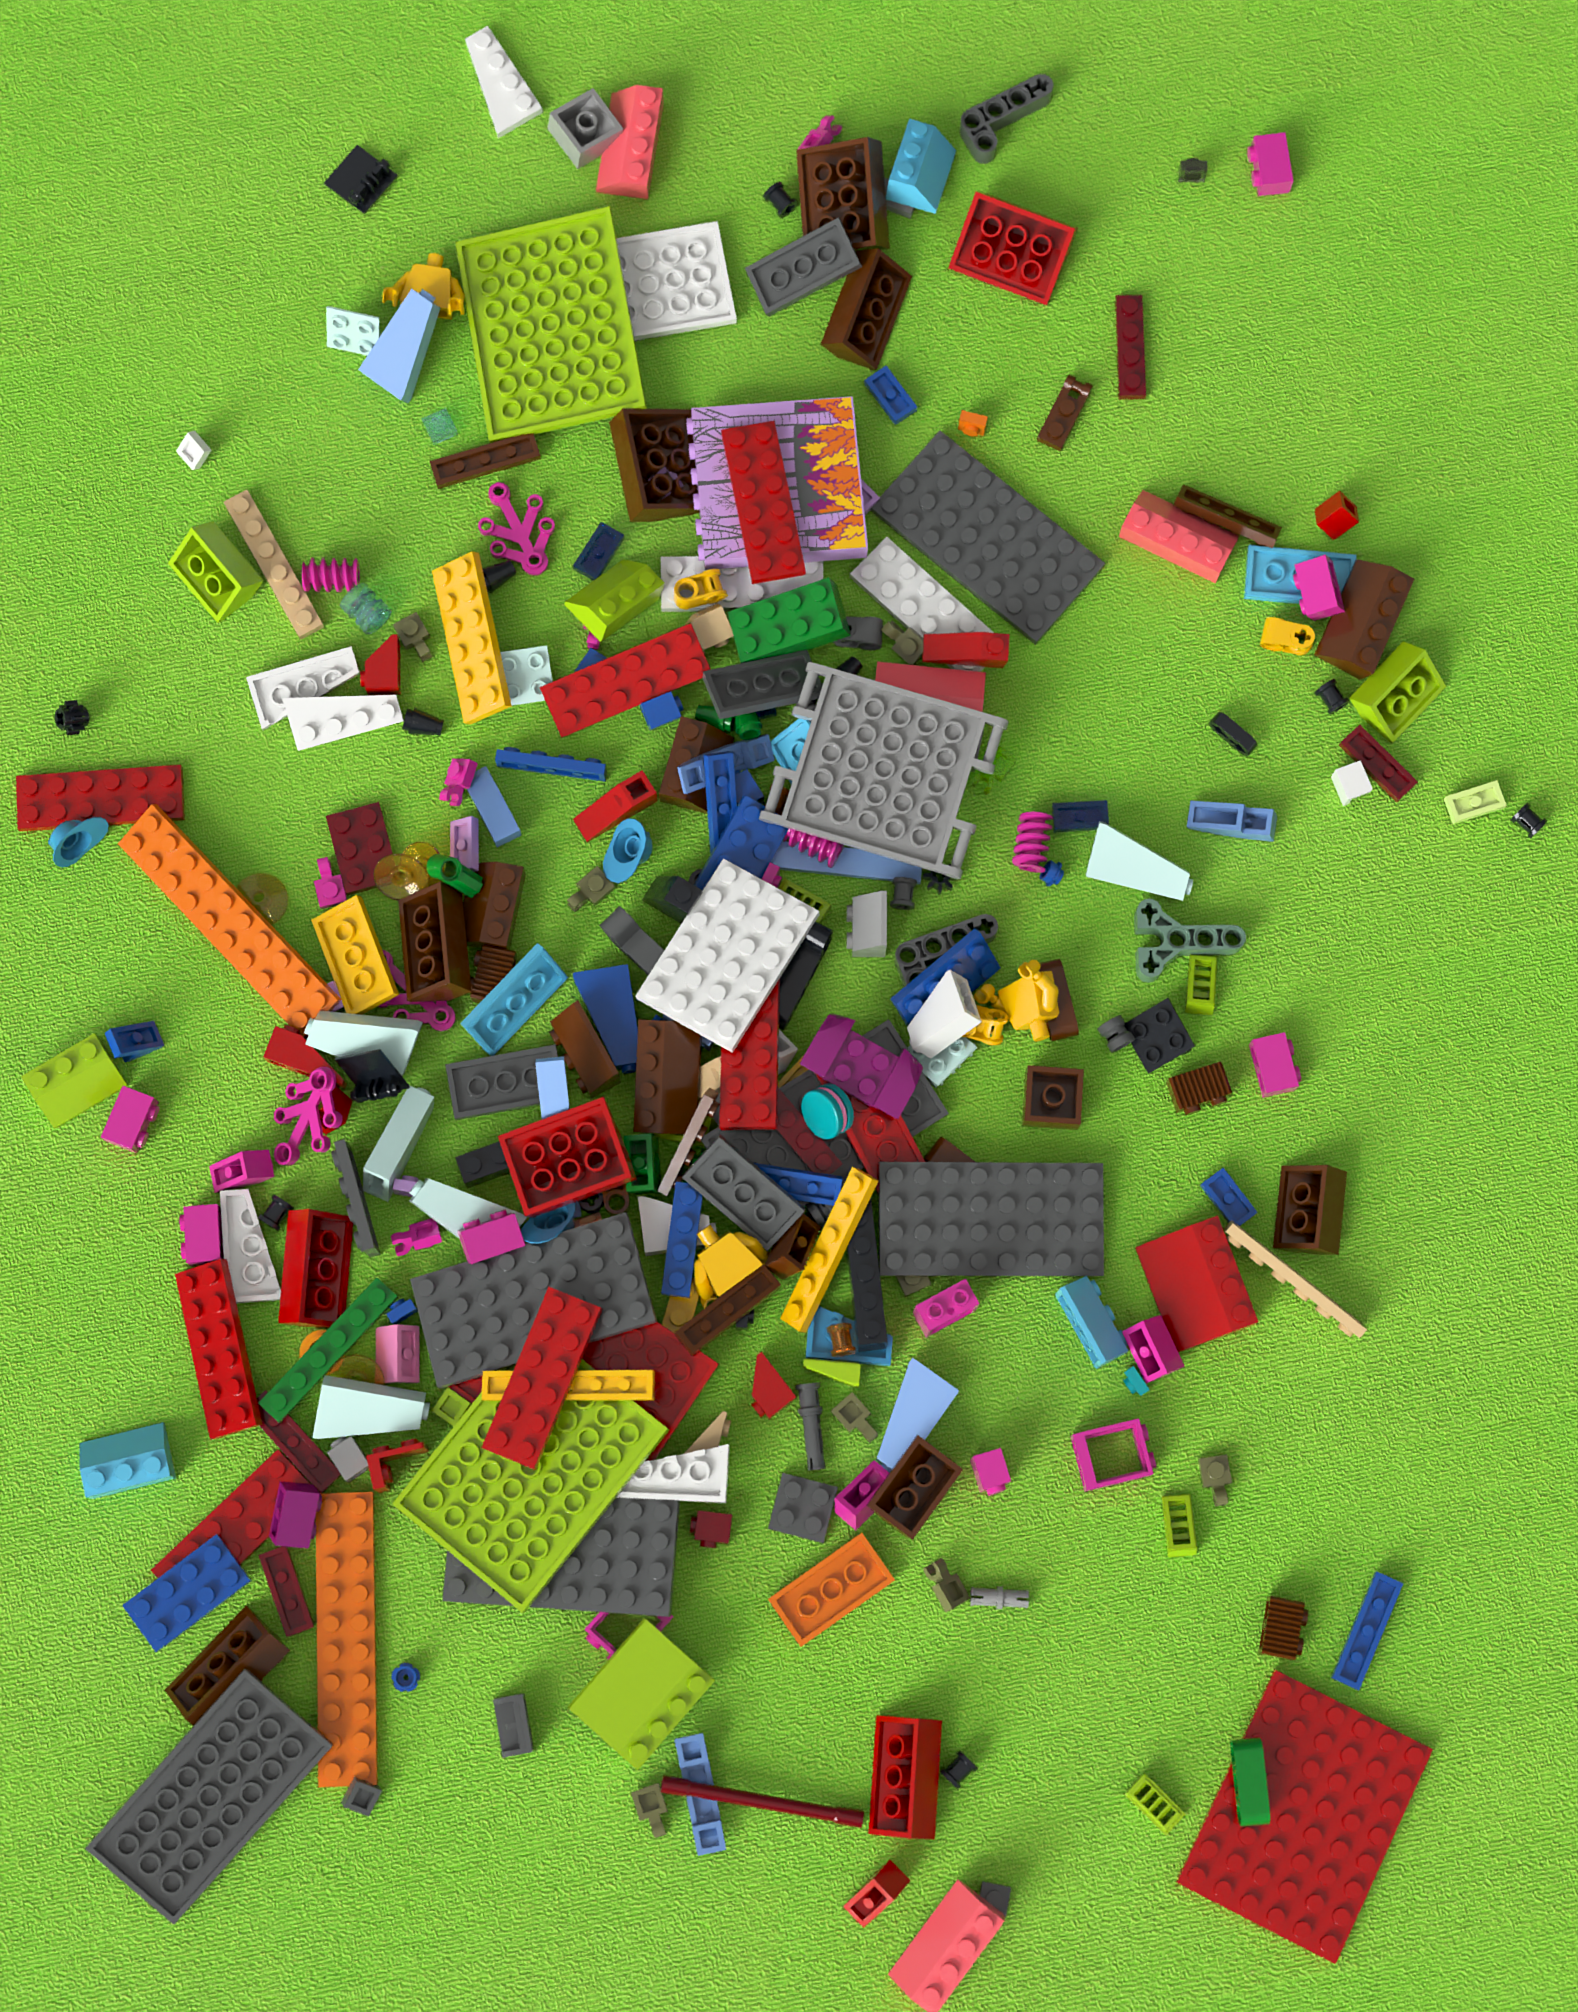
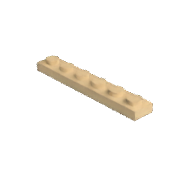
(273, 564)
(1303, 1287)

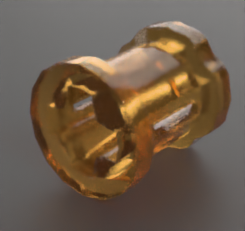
(841, 1339)

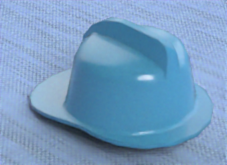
(75, 838)
(627, 850)
(549, 1225)

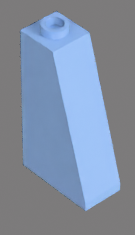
(402, 346)
(916, 1411)

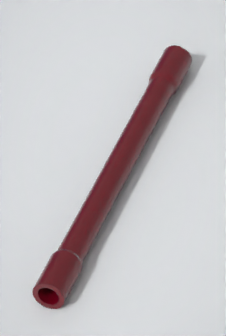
(838, 1815)

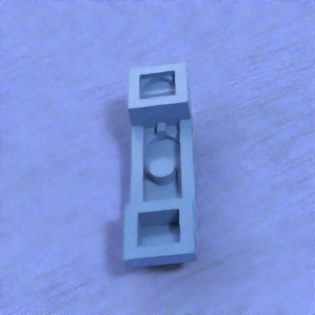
(746, 755)
(703, 1812)

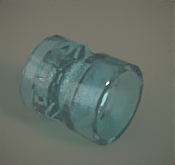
(363, 606)

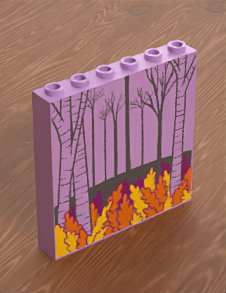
(820, 470)

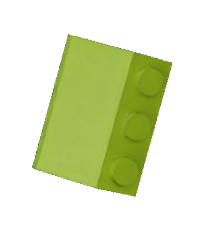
(214, 570)
(616, 597)
(1398, 691)
(74, 1080)

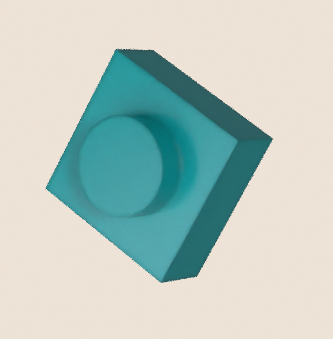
(1135, 1382)

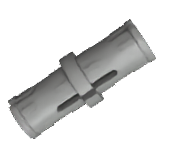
(999, 1597)

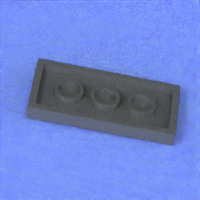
(803, 267)
(759, 684)
(496, 1082)
(743, 1192)
(357, 1209)

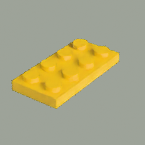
(355, 956)

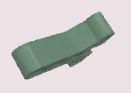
(1164, 926)

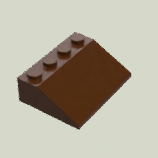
(845, 184)
(644, 445)

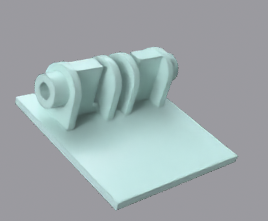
(351, 330)
(526, 672)
(946, 1061)

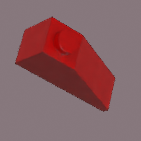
(967, 649)
(290, 1051)

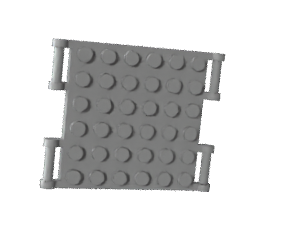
(883, 769)

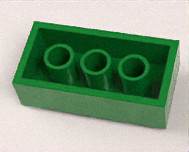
(790, 622)

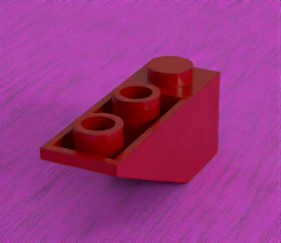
(616, 805)

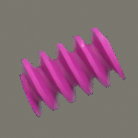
(330, 575)
(1030, 841)
(824, 847)

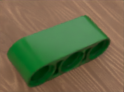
(1250, 1781)

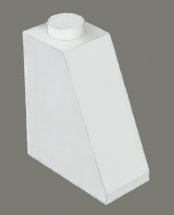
(944, 1016)
(656, 1225)

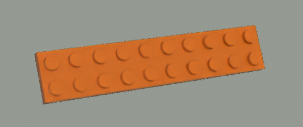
(227, 919)
(346, 1638)

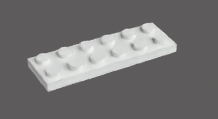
(733, 580)
(914, 595)

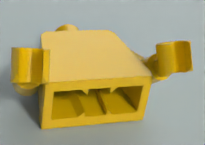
(434, 280)
(1027, 1001)
(725, 1262)

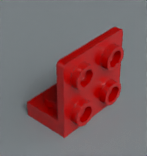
(380, 1472)

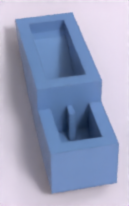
(493, 808)
(1232, 820)

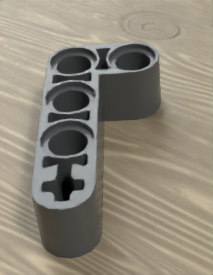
(1034, 94)
(632, 939)
(944, 939)

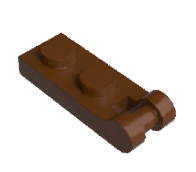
(1064, 413)

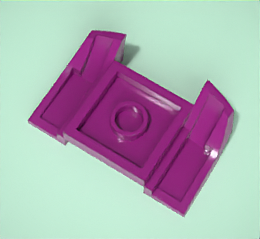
(862, 1066)

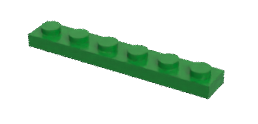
(328, 1350)

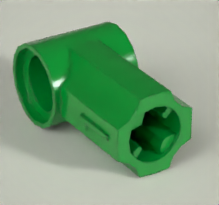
(455, 874)

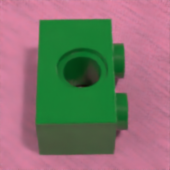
(645, 1159)

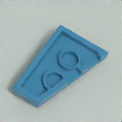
(820, 1345)

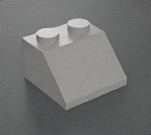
(584, 128)
(869, 925)

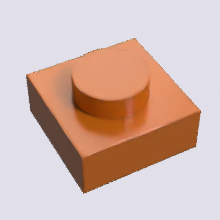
(972, 423)

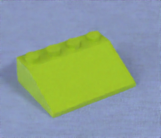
(641, 1694)

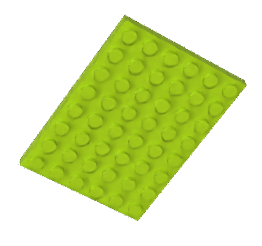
(550, 325)
(519, 1521)

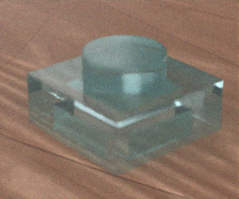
(439, 426)

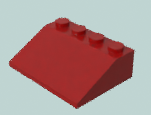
(1012, 247)
(566, 1158)
(1196, 1284)

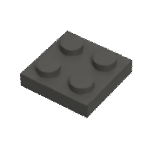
(802, 1508)

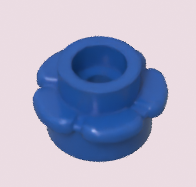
(1052, 874)
(405, 1669)

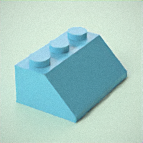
(920, 167)
(1092, 1321)
(126, 1461)

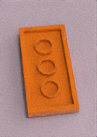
(831, 1589)

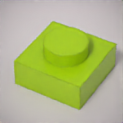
(451, 1406)

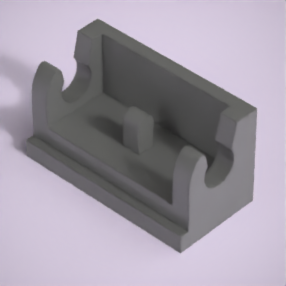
(513, 1725)

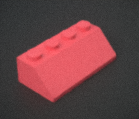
(629, 160)
(1178, 536)
(949, 685)
(946, 1947)

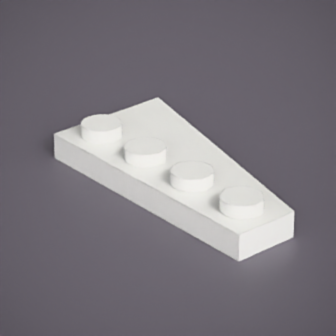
(504, 89)
(301, 679)
(337, 717)
(246, 1250)
(683, 1477)

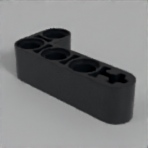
(801, 970)

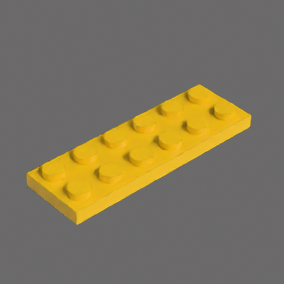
(471, 638)

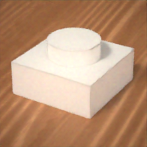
(193, 450)

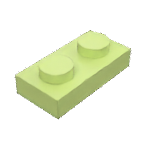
(1475, 802)

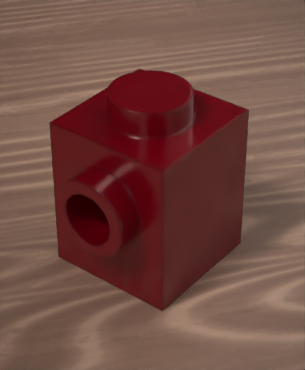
(711, 1528)

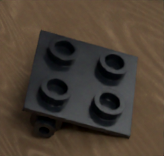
(361, 179)
(1159, 1035)
(372, 1076)

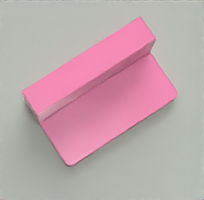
(398, 1353)

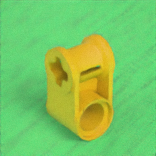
(701, 588)
(1284, 636)
(984, 1029)

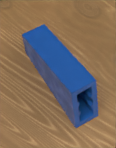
(612, 1010)

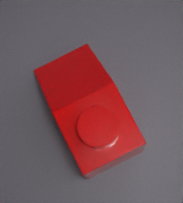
(383, 669)
(769, 1389)
(877, 1893)

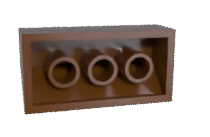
(866, 309)
(1371, 605)
(434, 944)
(666, 1077)
(240, 1645)

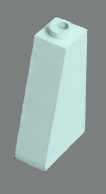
(1131, 864)
(356, 1033)
(397, 1142)
(452, 1206)
(366, 1408)

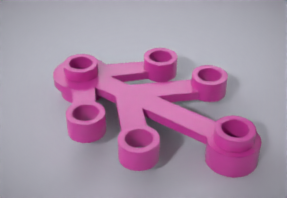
(519, 532)
(431, 1008)
(288, 1152)

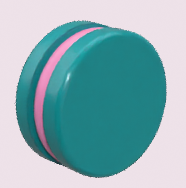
(827, 1111)

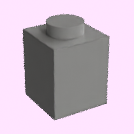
(348, 1458)

